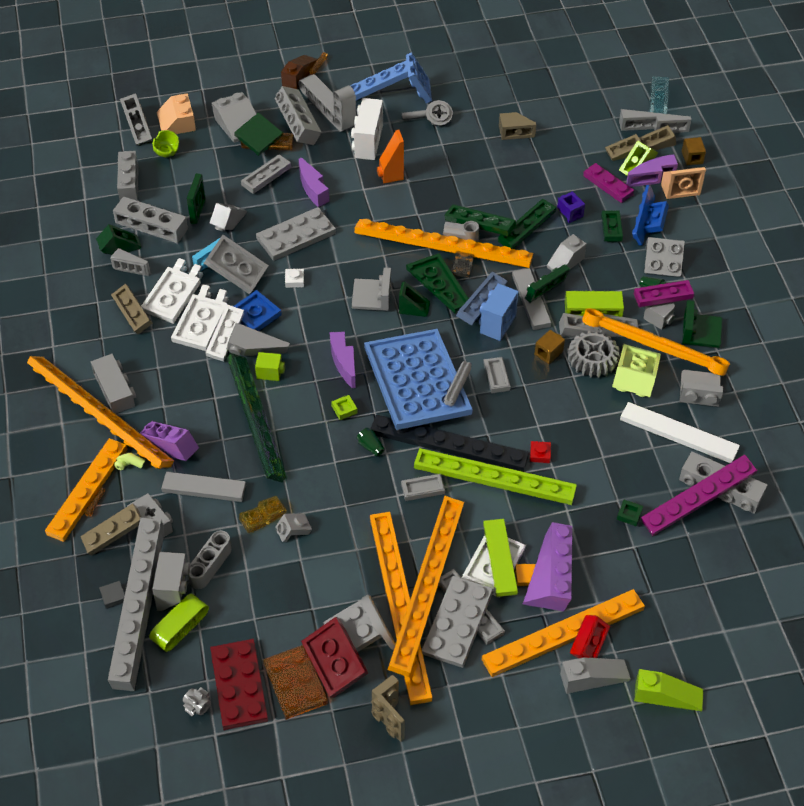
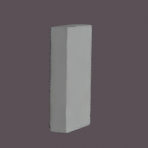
(496, 375)
(422, 487)

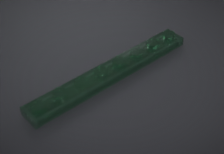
(256, 418)

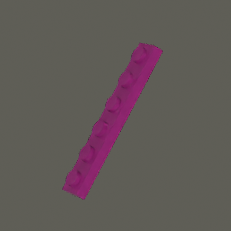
(698, 495)

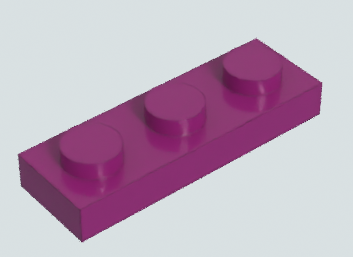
(608, 183)
(663, 293)

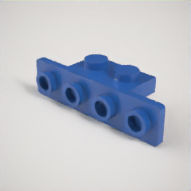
(650, 216)

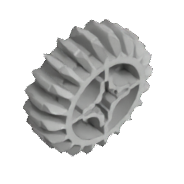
(593, 348)

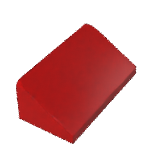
(590, 637)

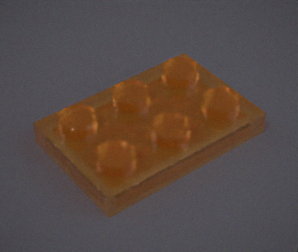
(295, 682)

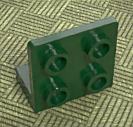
(701, 329)

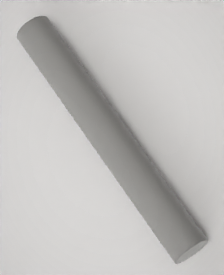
(416, 114)

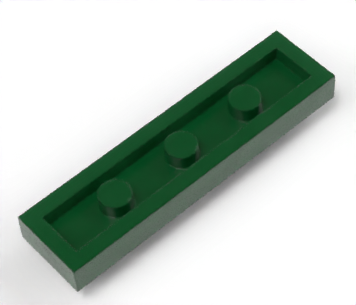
(486, 221)
(528, 223)

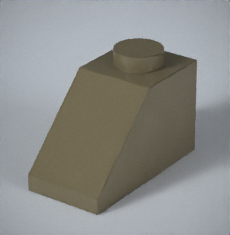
(516, 126)

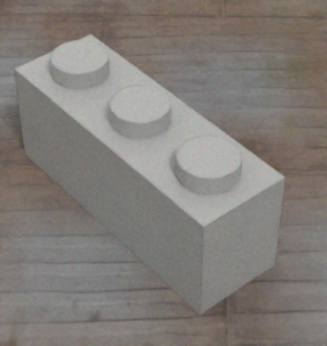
(127, 175)
(113, 383)

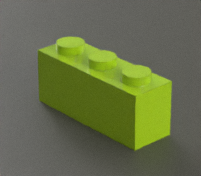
(604, 301)

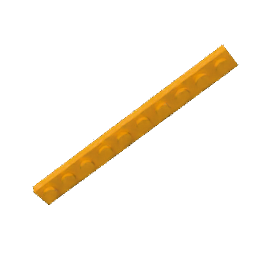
(445, 243)
(101, 412)
(425, 587)
(398, 600)

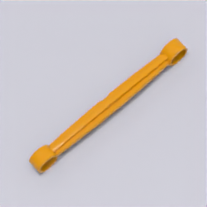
(714, 364)

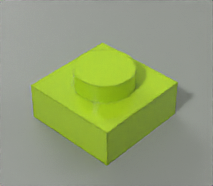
(344, 407)

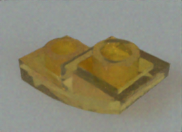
(266, 512)

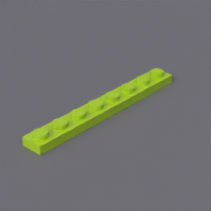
(495, 476)

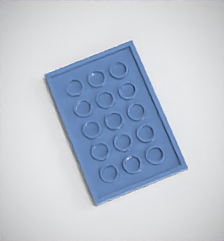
(415, 378)

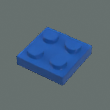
(258, 311)

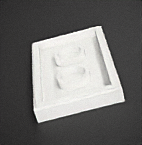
(479, 566)

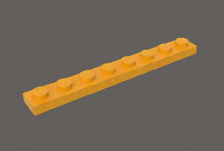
(559, 634)

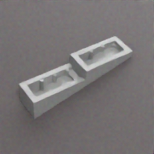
(649, 120)
(572, 325)

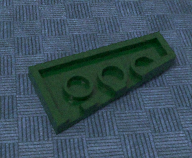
(439, 280)

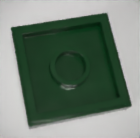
(258, 134)
(196, 198)

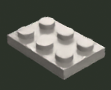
(236, 264)

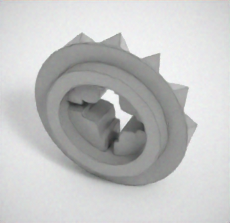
(445, 110)

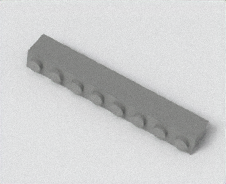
(136, 605)

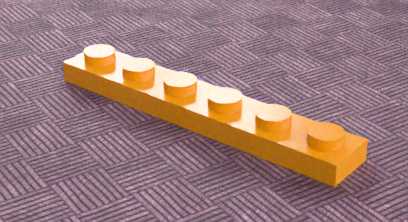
(85, 490)

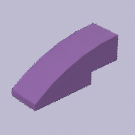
(651, 171)
(313, 183)
(343, 357)

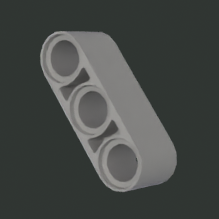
(212, 551)

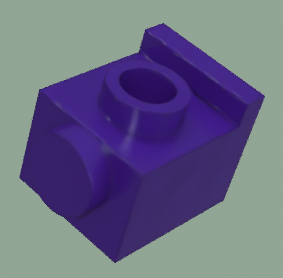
(571, 206)

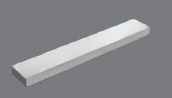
(680, 432)

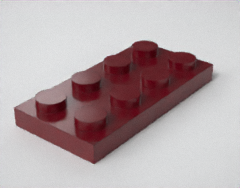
(238, 684)

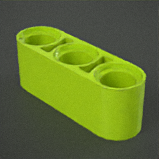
(179, 622)

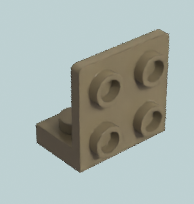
(383, 702)

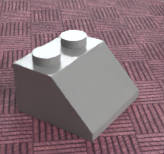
(170, 579)

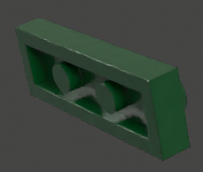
(546, 283)

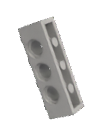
(297, 115)
(150, 219)
(744, 495)

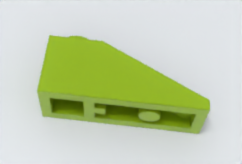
(666, 690)

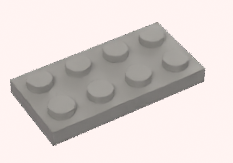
(295, 233)
(457, 621)

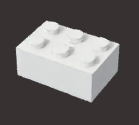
(367, 128)

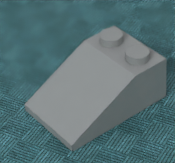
(232, 113)

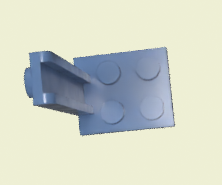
(408, 68)

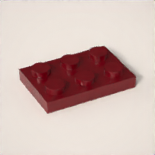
(334, 657)

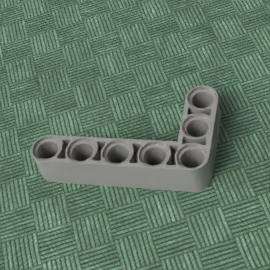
(336, 106)

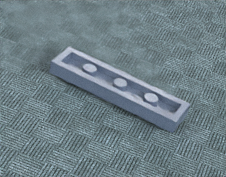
(470, 310)

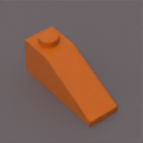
(392, 160)

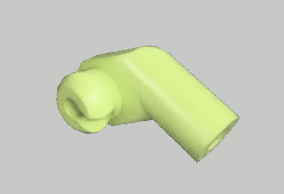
(127, 459)

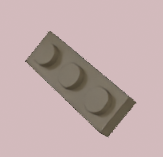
(131, 309)
(111, 529)

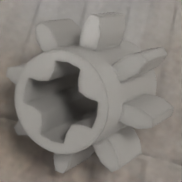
(196, 701)

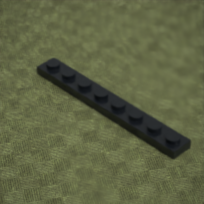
(452, 444)

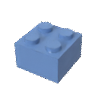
(498, 311)

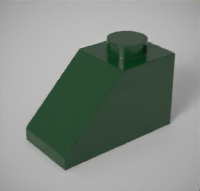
(113, 238)

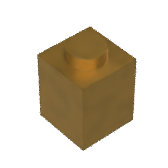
(693, 151)
(549, 346)

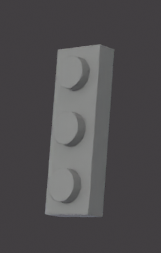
(266, 174)

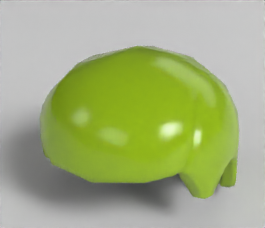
(166, 143)

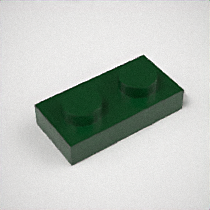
(612, 226)

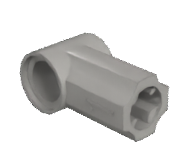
(464, 231)

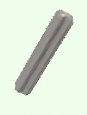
(457, 383)

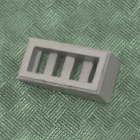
(129, 263)

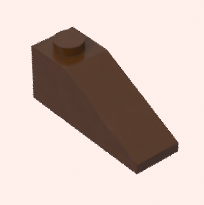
(296, 70)

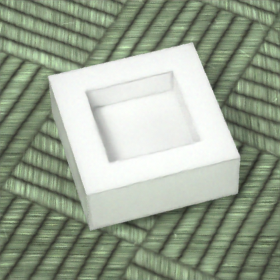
(294, 278)

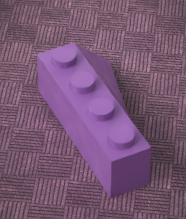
(553, 571)

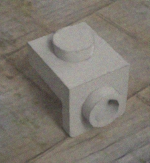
(292, 525)

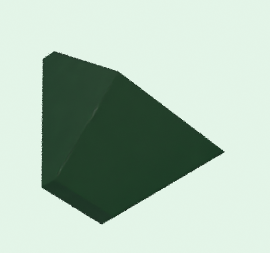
(412, 302)

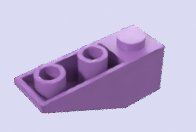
(171, 440)

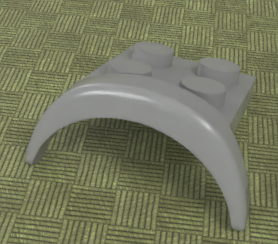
(364, 624)

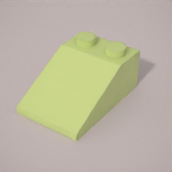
(636, 371)

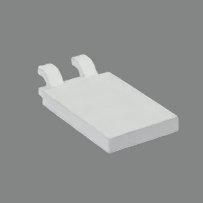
(173, 291)
(200, 319)

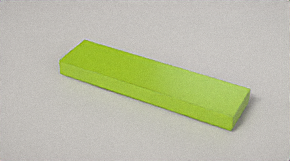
(500, 557)

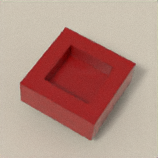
(540, 452)

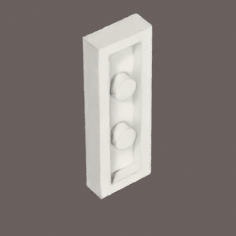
(223, 331)

